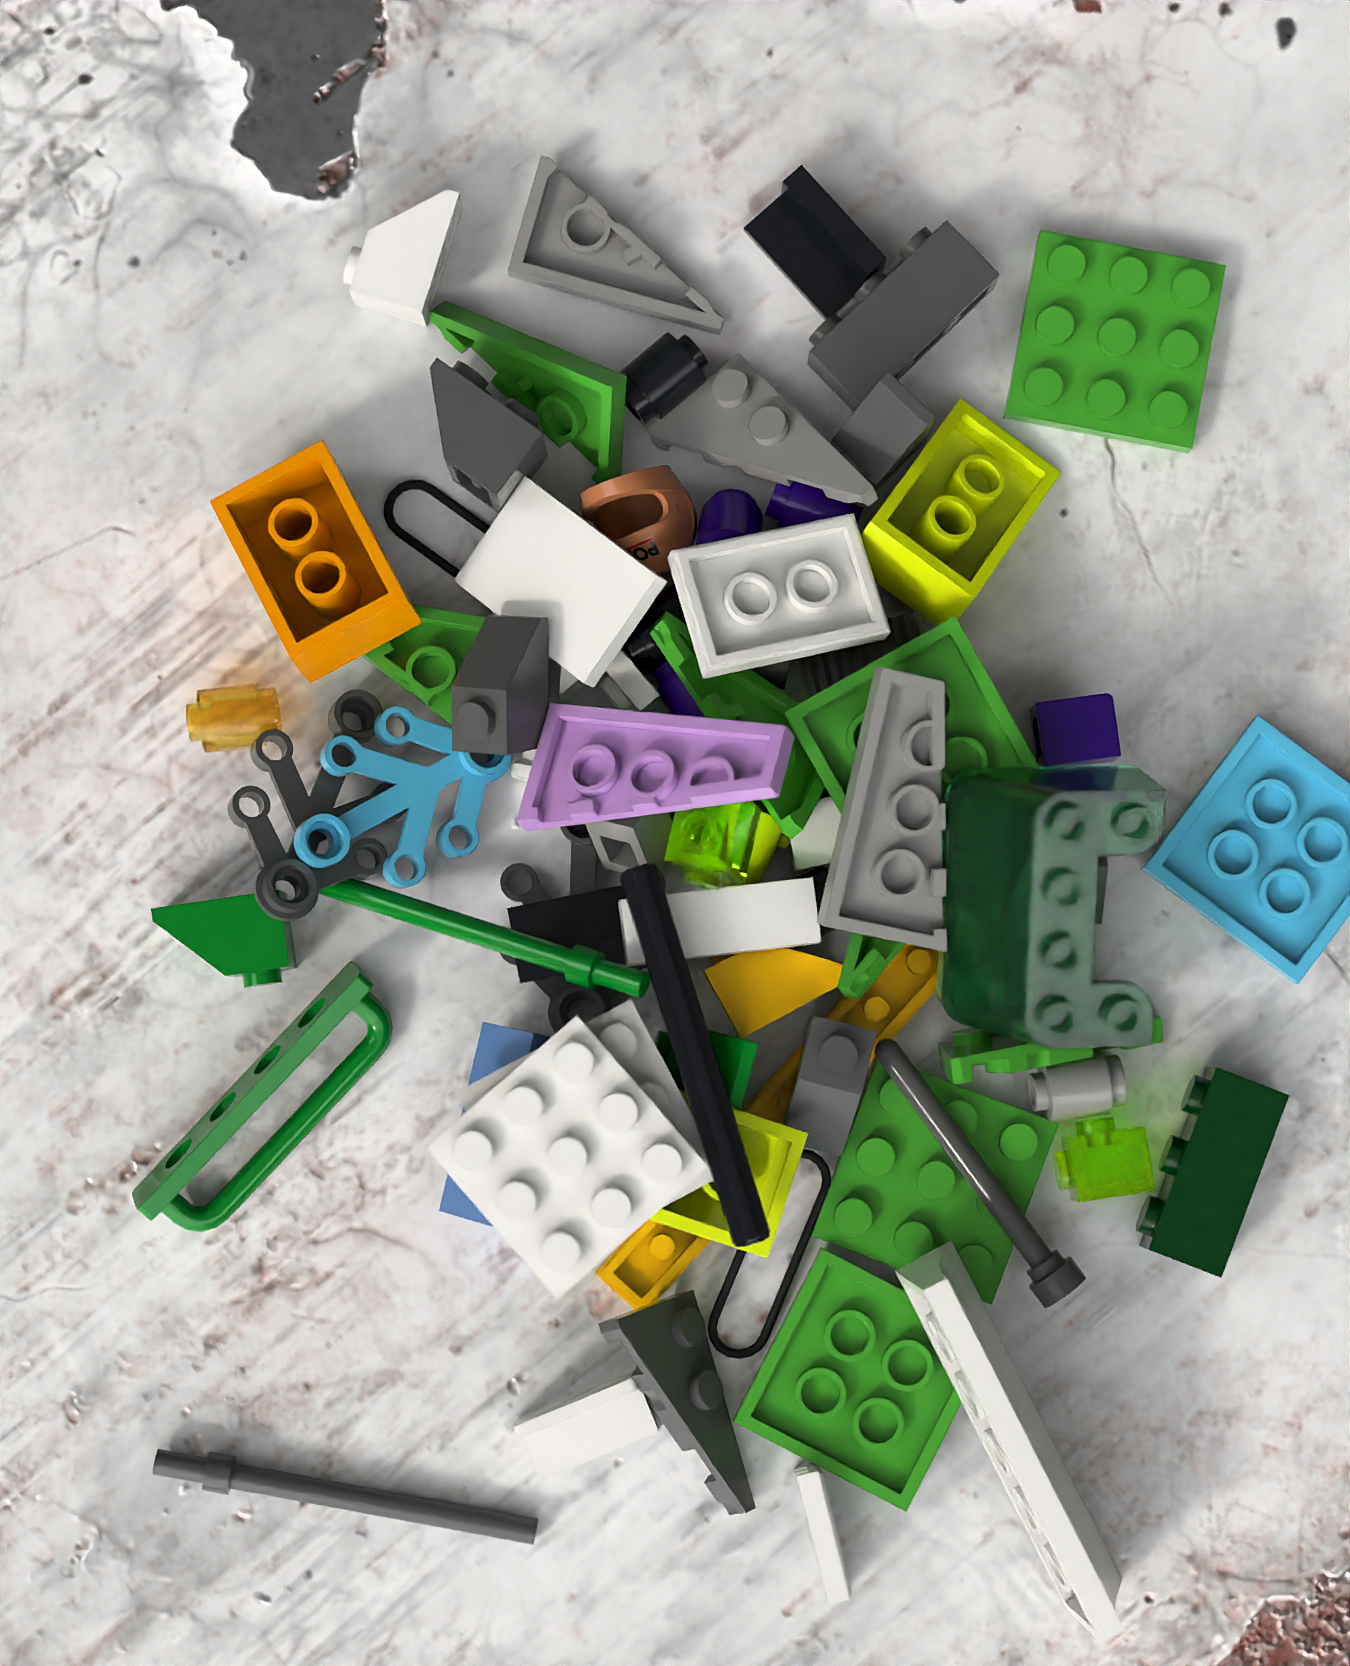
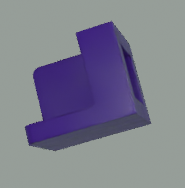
(1075, 731)

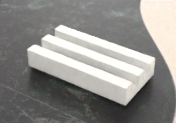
(823, 1533)

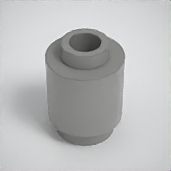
(1078, 1088)

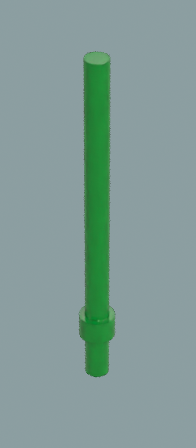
(580, 965)

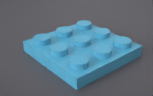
(1265, 850)

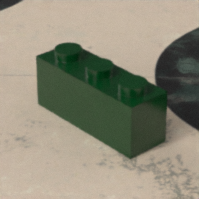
(1211, 1169)

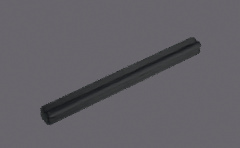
(695, 1055)

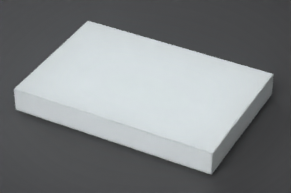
(561, 567)
(778, 595)

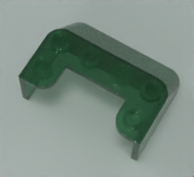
(1024, 901)

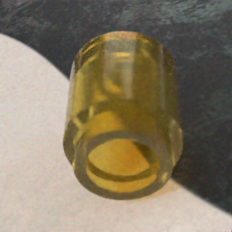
(232, 716)

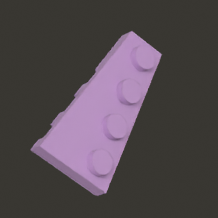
(639, 763)

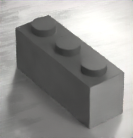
(901, 313)

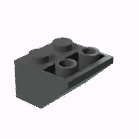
(482, 439)

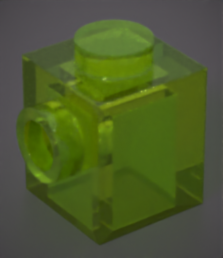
(713, 843)
(1104, 1161)

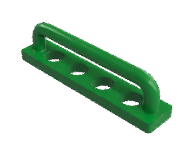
(161, 1187)

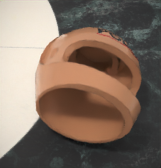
(644, 514)

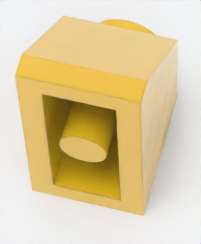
(768, 984)

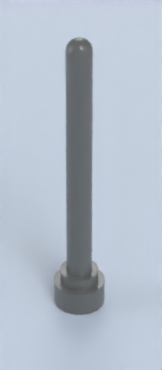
(1050, 1272)

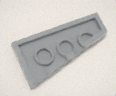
(889, 837)

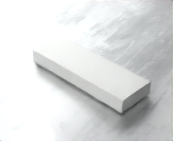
(735, 919)

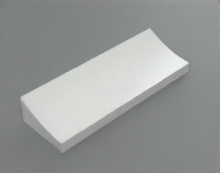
(1015, 1437)

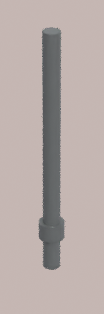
(222, 1473)

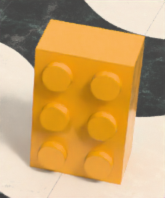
(315, 562)

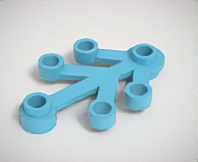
(413, 788)

